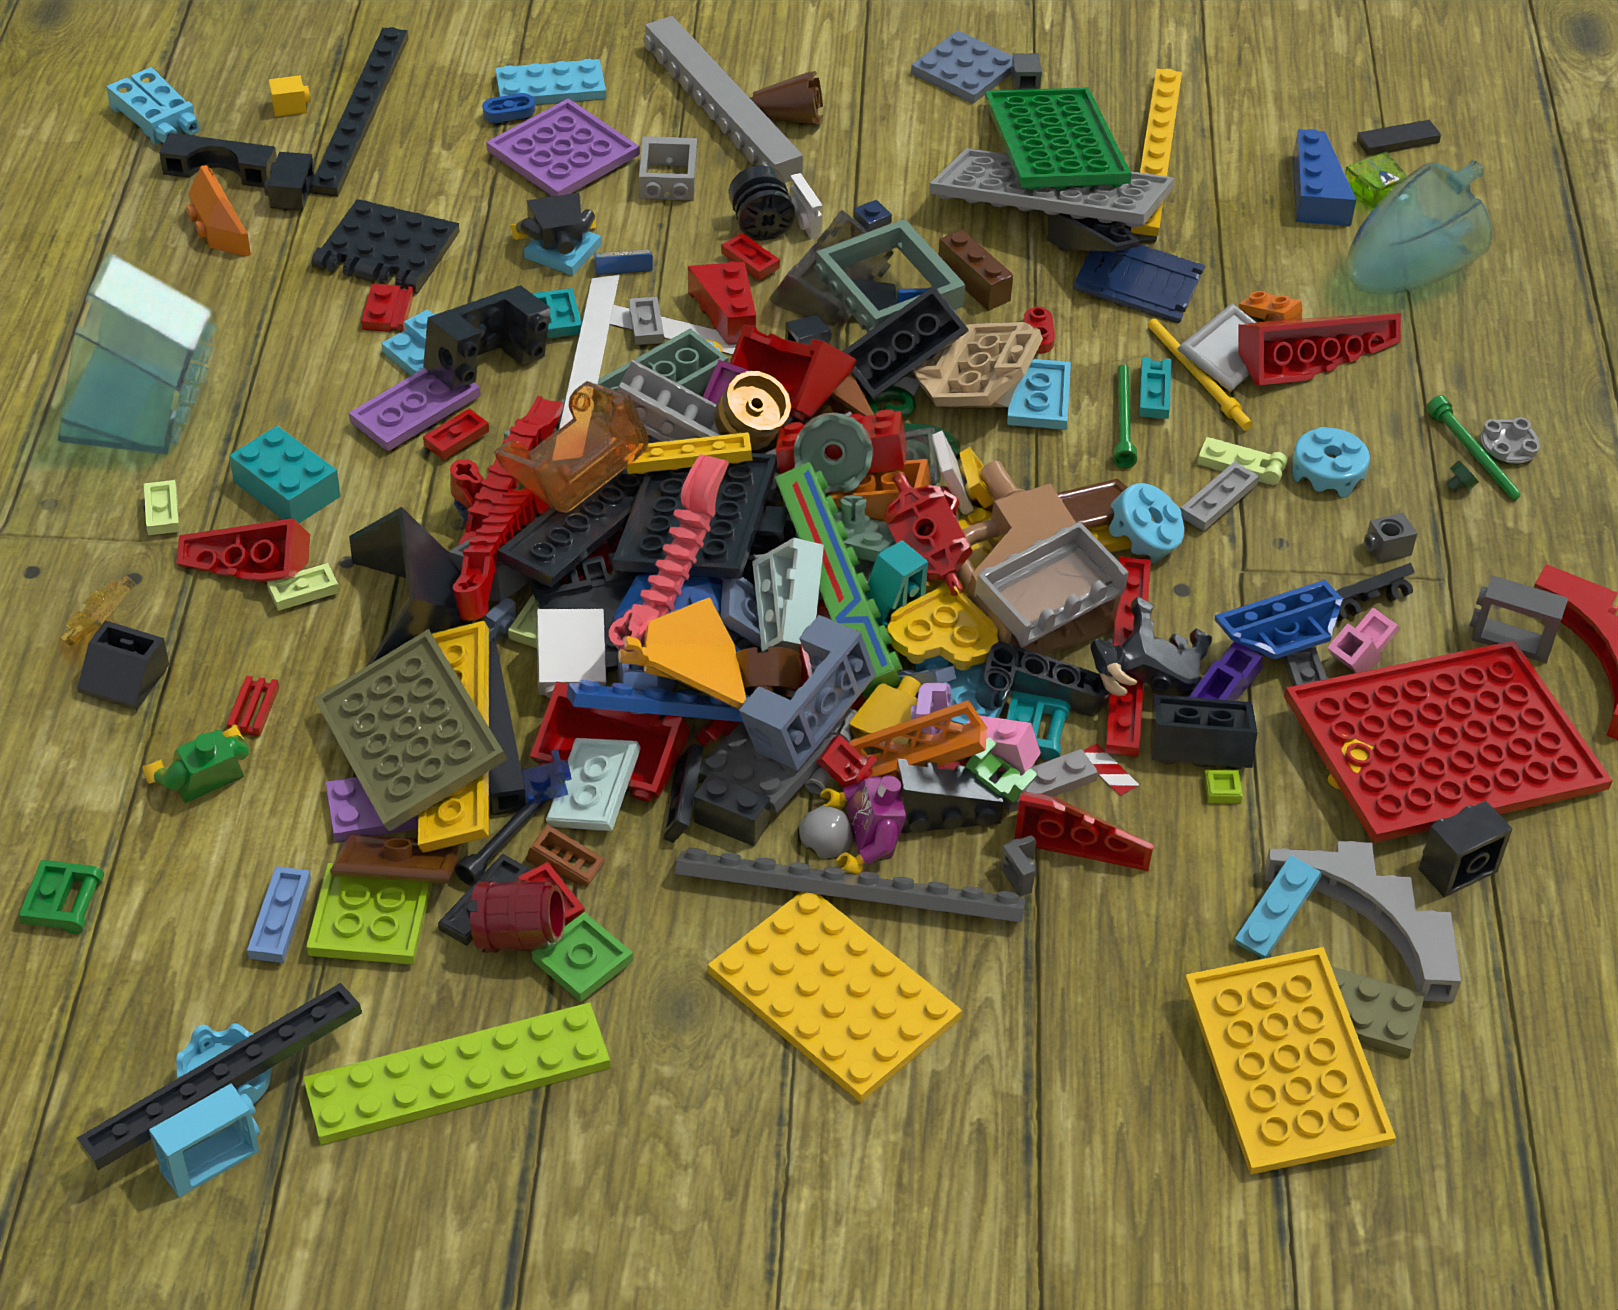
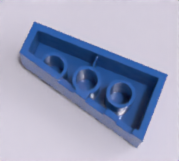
(1319, 182)

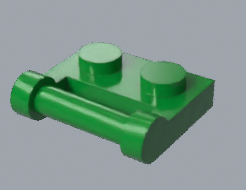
(50, 892)

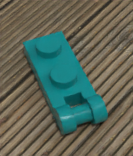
(1155, 388)

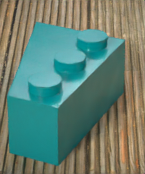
(896, 580)

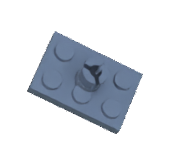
(740, 612)

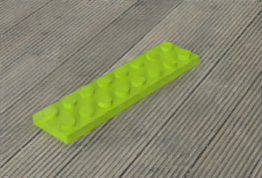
(455, 1073)

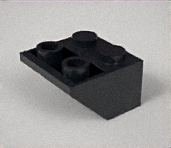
(122, 665)

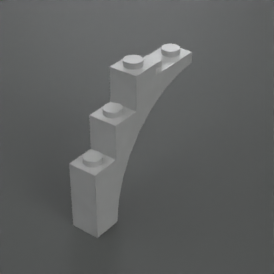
(1420, 937)

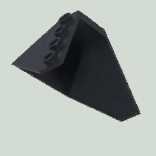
(407, 550)

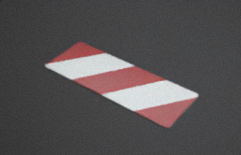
(1110, 770)

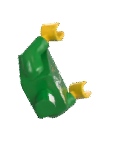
(202, 764)

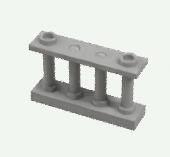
(666, 407)

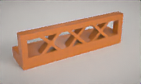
(949, 745)

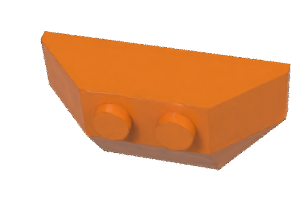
(215, 215)

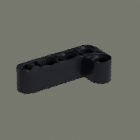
(1032, 673)

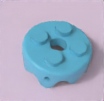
(1325, 472)
(1133, 519)
(208, 1044)

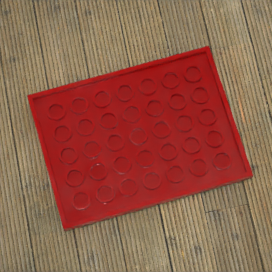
(1446, 739)

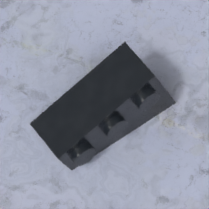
(946, 798)

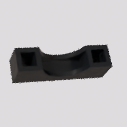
(185, 155)

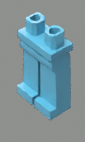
(153, 106)

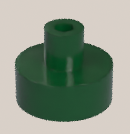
(1462, 477)

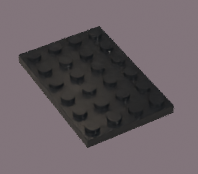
(732, 529)

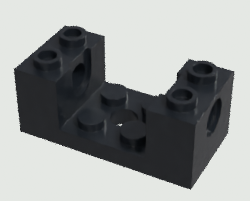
(505, 320)

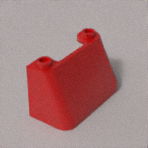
(804, 370)
(659, 739)

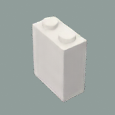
(569, 647)

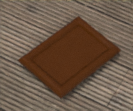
(1093, 502)
(394, 859)

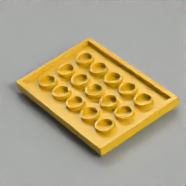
(835, 993)
(1288, 1060)

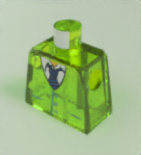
(1374, 178)

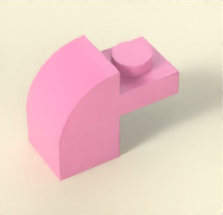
(1361, 646)

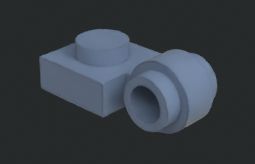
(935, 675)

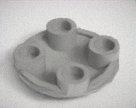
(1510, 440)

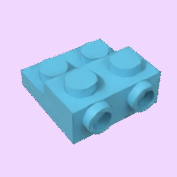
(409, 346)

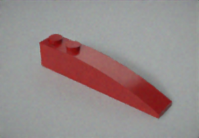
(1308, 346)

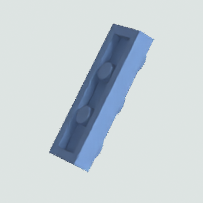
(279, 914)

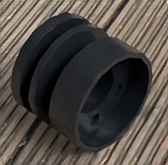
(761, 202)

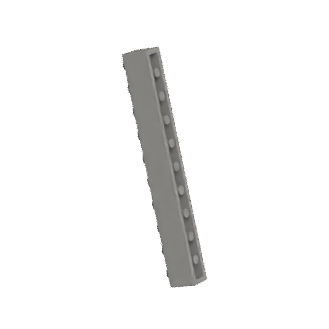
(721, 98)

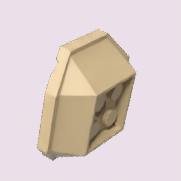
(981, 366)

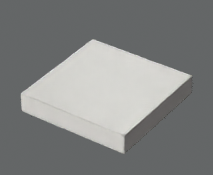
(950, 470)

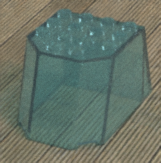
(135, 362)

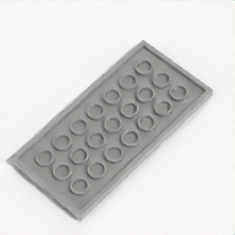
(991, 179)

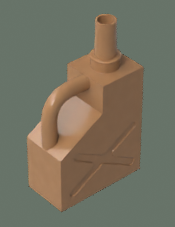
(1015, 525)

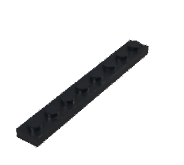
(235, 1066)

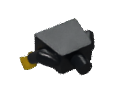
(555, 222)

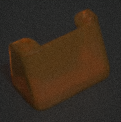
(584, 452)

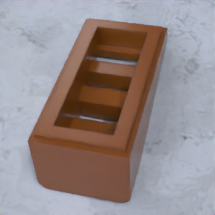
(561, 843)

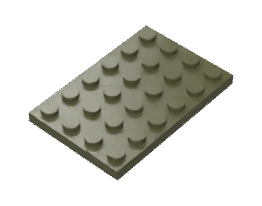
(409, 730)

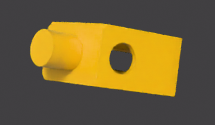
(886, 708)

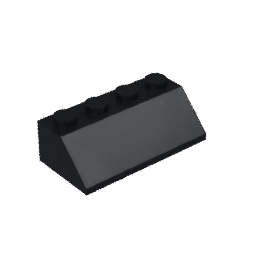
(904, 342)

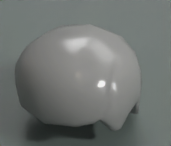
(826, 832)

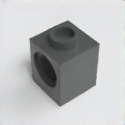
(1390, 537)

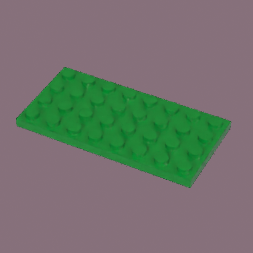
(1057, 138)

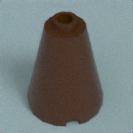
(792, 100)

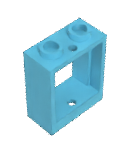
(215, 1154)

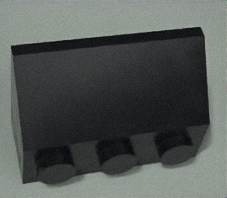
(1203, 731)

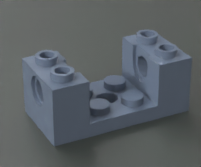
(796, 727)

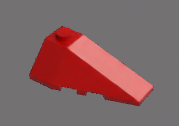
(249, 551)
(1077, 833)

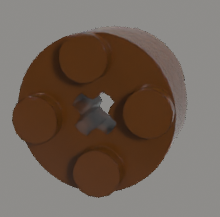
(773, 670)

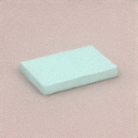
(598, 784)

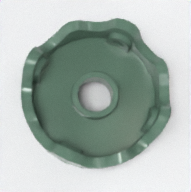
(839, 429)

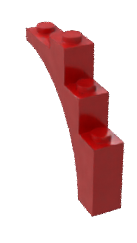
(1592, 618)

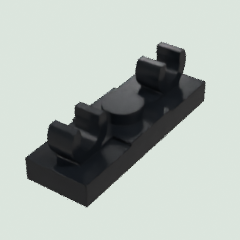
(1370, 587)

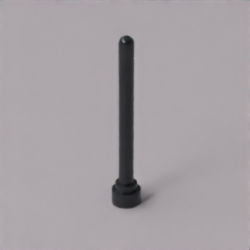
(473, 867)

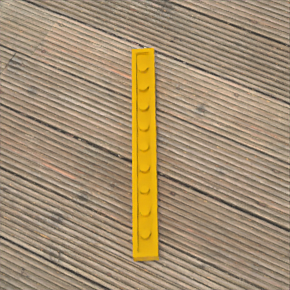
(1159, 136)

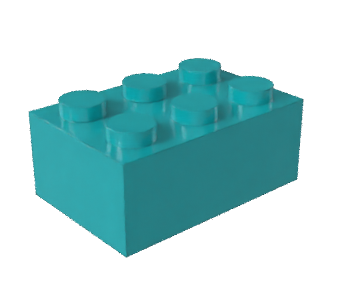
(285, 475)

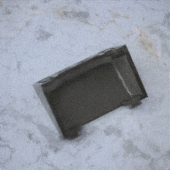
(807, 295)

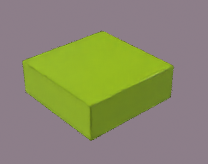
(1223, 786)

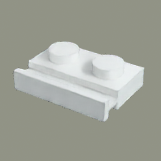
(806, 206)

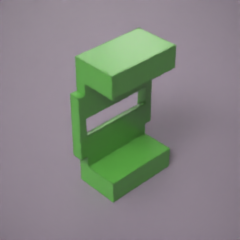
(1010, 784)

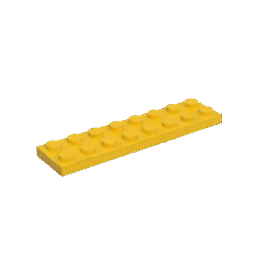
(464, 813)

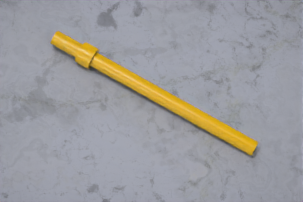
(1229, 406)

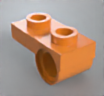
(1271, 307)

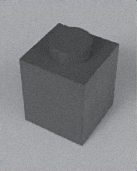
(1026, 71)

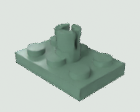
(865, 535)

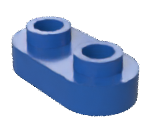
(508, 107)

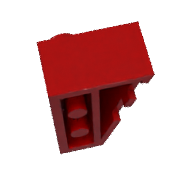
(724, 296)

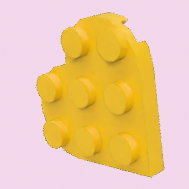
(943, 627)

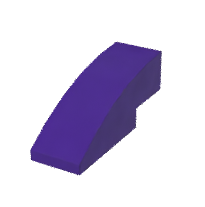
(1230, 675)

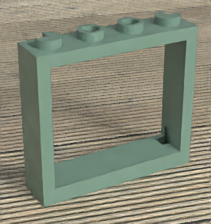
(895, 235)

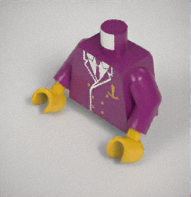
(875, 818)

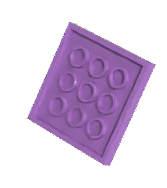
(563, 148)

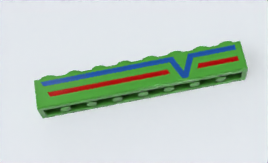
(839, 582)

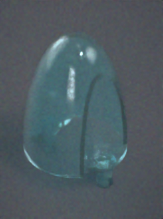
(1420, 232)

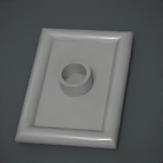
(1216, 348)

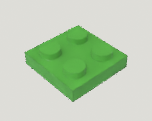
(583, 957)

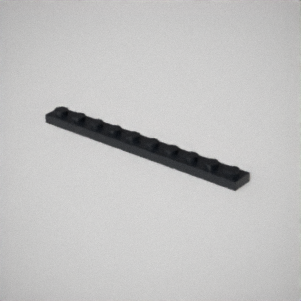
(359, 112)

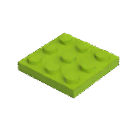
(368, 919)

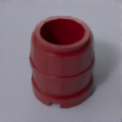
(517, 915)

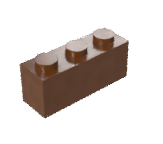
(980, 272)

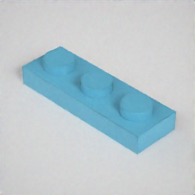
(1278, 907)

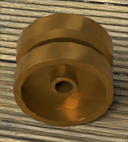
(753, 405)

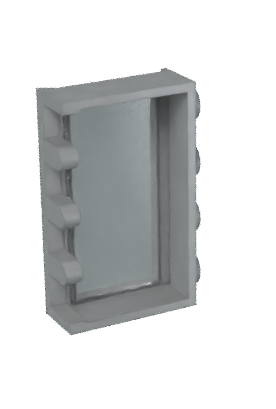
(1051, 583)

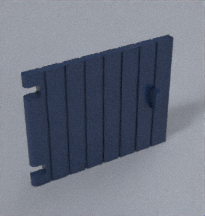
(1141, 280)

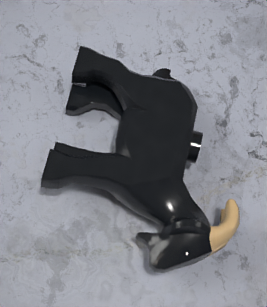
(1163, 665)

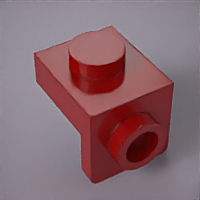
(845, 762)

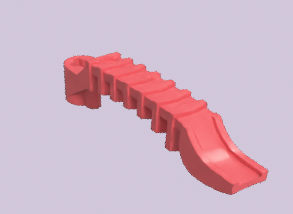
(699, 500)

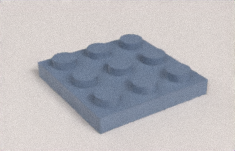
(964, 66)

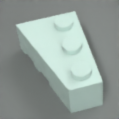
(787, 592)

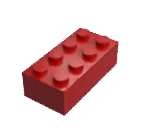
(885, 432)

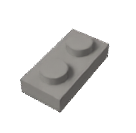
(646, 320)

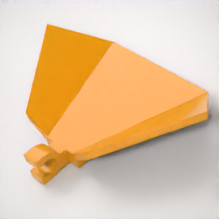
(692, 649)

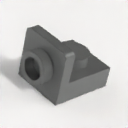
(1018, 864)

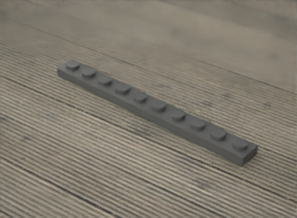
(837, 883)

